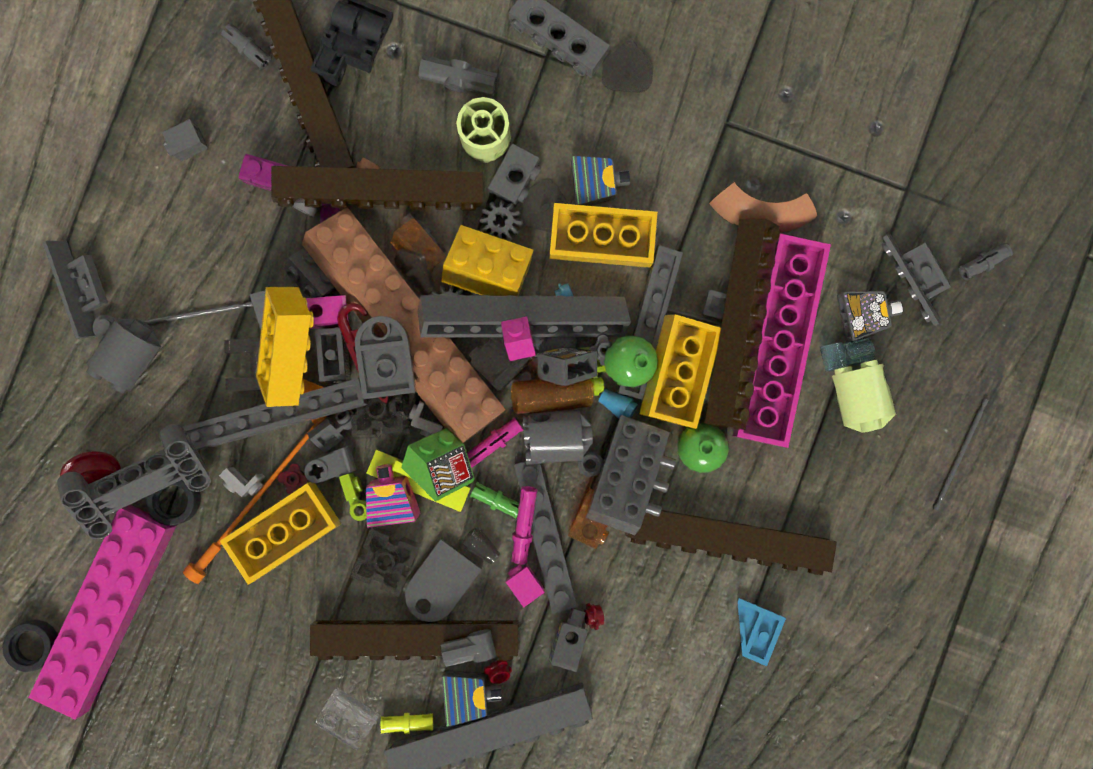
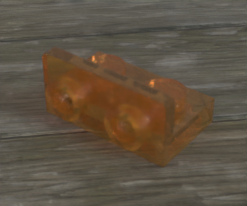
(414, 238)

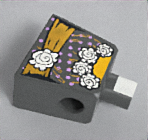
(866, 313)
(554, 365)

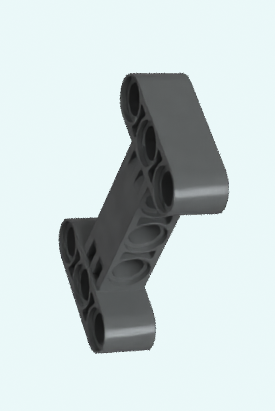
(95, 501)

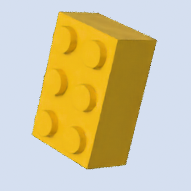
(486, 264)

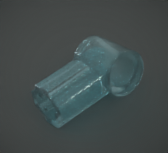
(841, 355)

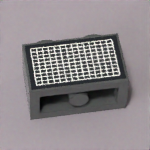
(332, 356)

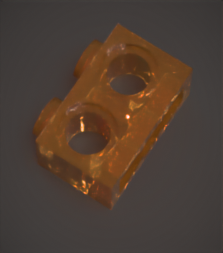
(580, 521)

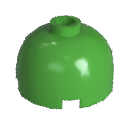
(631, 361)
(703, 448)

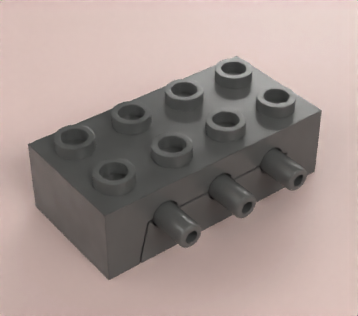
(630, 476)

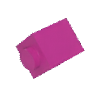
(518, 338)
(524, 584)

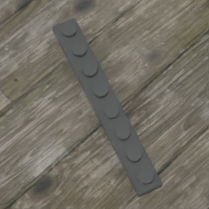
(265, 419)

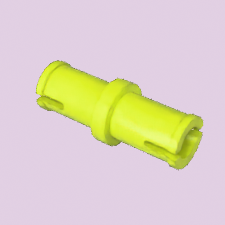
(406, 723)

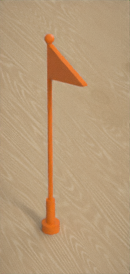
(195, 572)

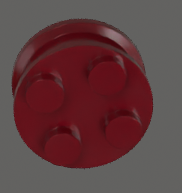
(92, 465)

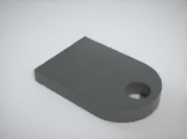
(384, 362)
(441, 581)

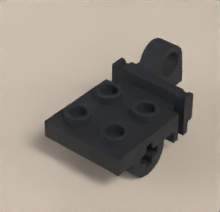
(352, 39)

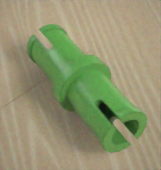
(495, 499)

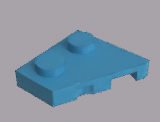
(758, 631)

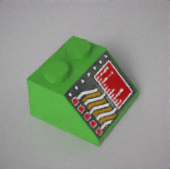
(438, 464)

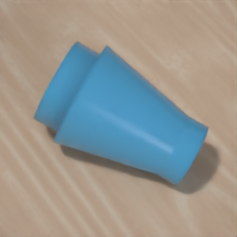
(618, 403)

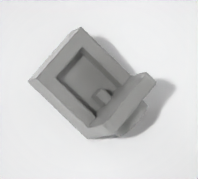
(427, 427)
(237, 483)

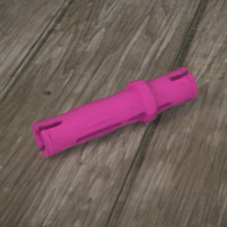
(512, 427)
(522, 536)

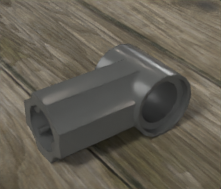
(475, 647)

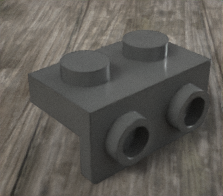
(308, 275)

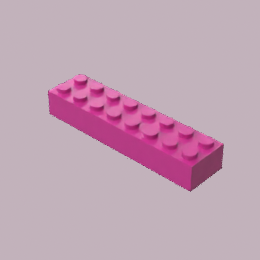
(786, 339)
(102, 612)

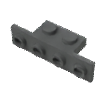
(922, 273)
(77, 285)

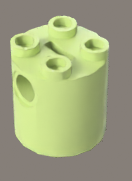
(484, 129)
(864, 397)

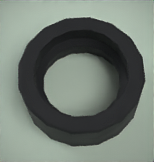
(156, 512)
(11, 647)

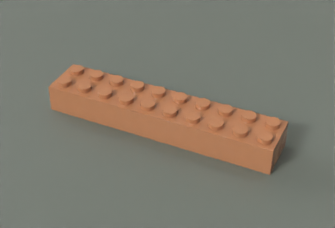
(369, 279)

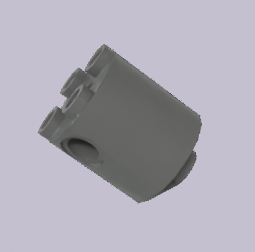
(124, 353)
(556, 436)

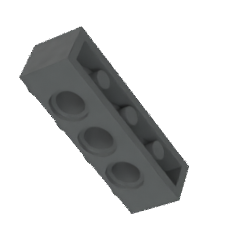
(556, 21)

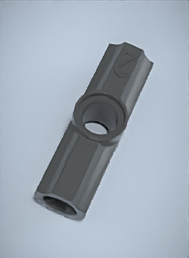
(457, 75)

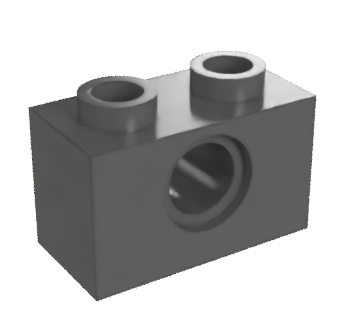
(515, 161)

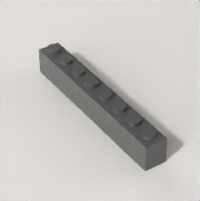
(546, 315)
(497, 730)

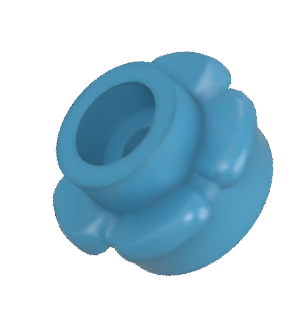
(564, 290)

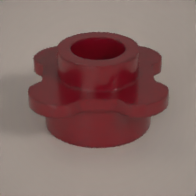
(293, 471)
(594, 616)
(498, 671)

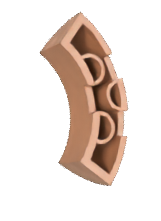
(790, 215)

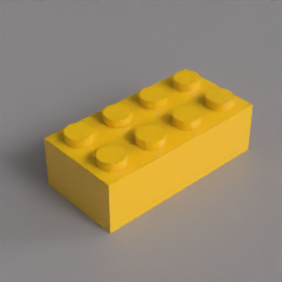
(603, 235)
(283, 346)
(683, 371)
(280, 532)

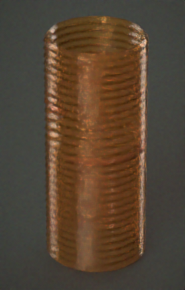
(528, 396)

